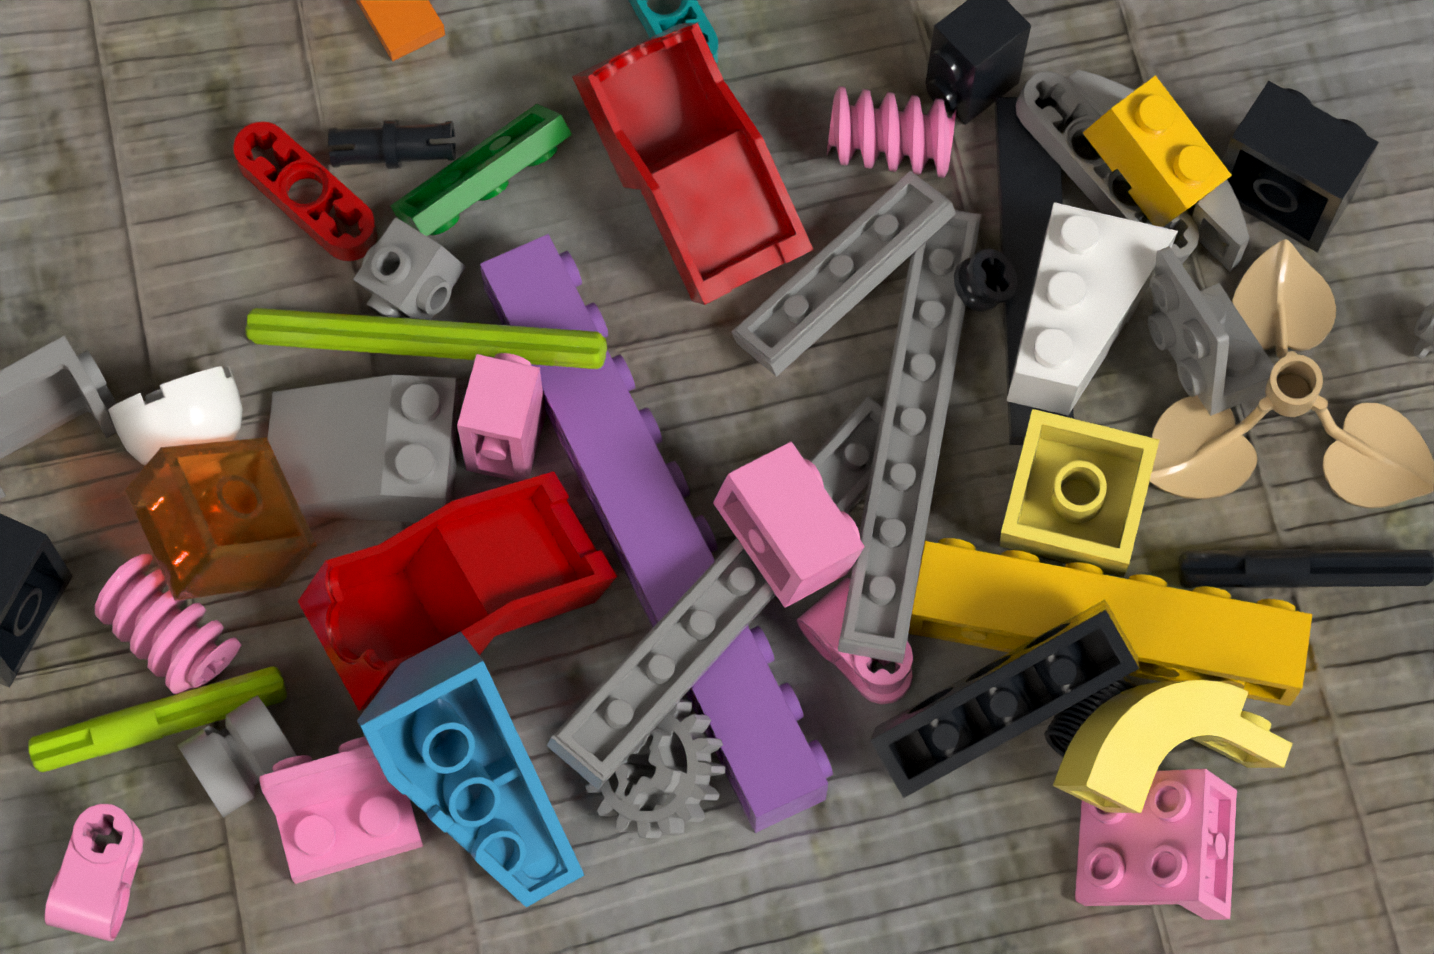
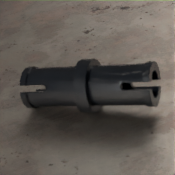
(392, 144)

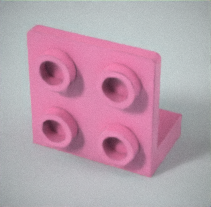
(338, 811)
(1168, 852)

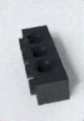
(1004, 698)

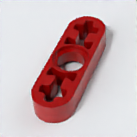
(300, 165)

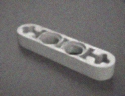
(1089, 175)

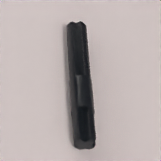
(1305, 568)

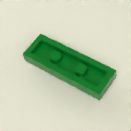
(482, 171)

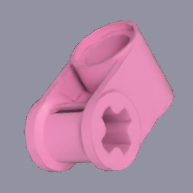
(822, 629)
(95, 886)

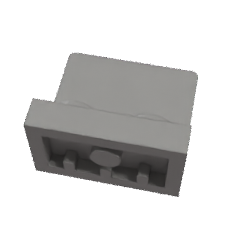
(1206, 338)

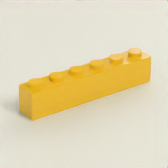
(1174, 631)

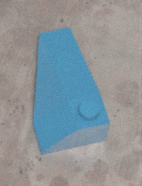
(461, 761)

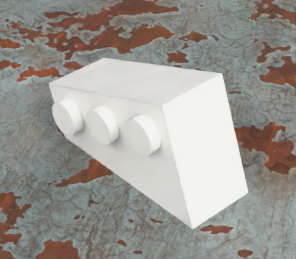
(1081, 298)

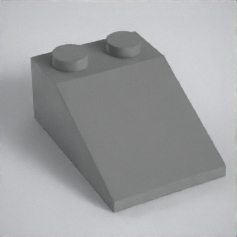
(369, 446)

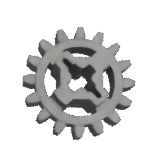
(666, 762)

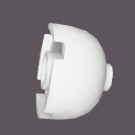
(183, 412)

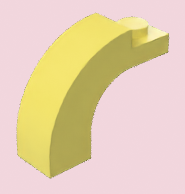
(1131, 733)

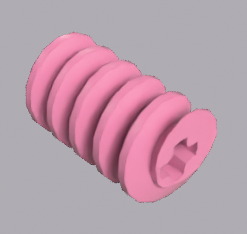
(891, 131)
(160, 629)

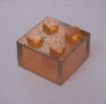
(220, 517)

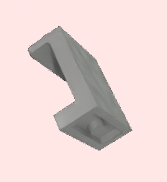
(48, 392)

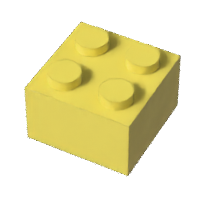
(1078, 492)

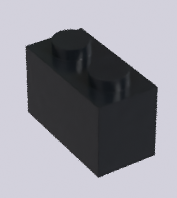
(976, 56)

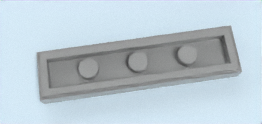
(843, 273)

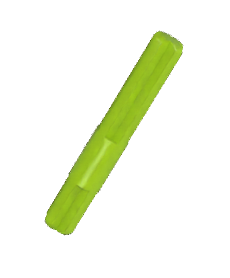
(153, 719)

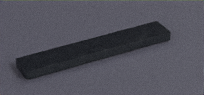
(1026, 192)

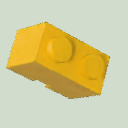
(1157, 152)

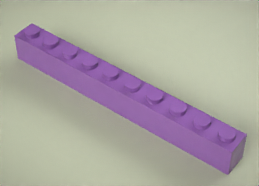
(657, 537)

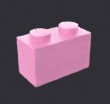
(502, 417)
(789, 523)

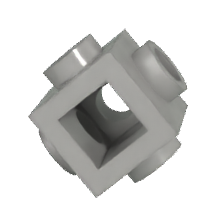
(408, 274)

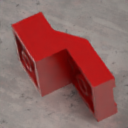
(695, 160)
(464, 568)

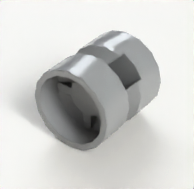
(236, 756)

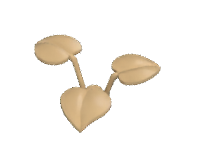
(1375, 456)

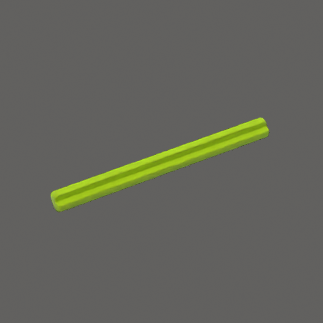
(425, 337)

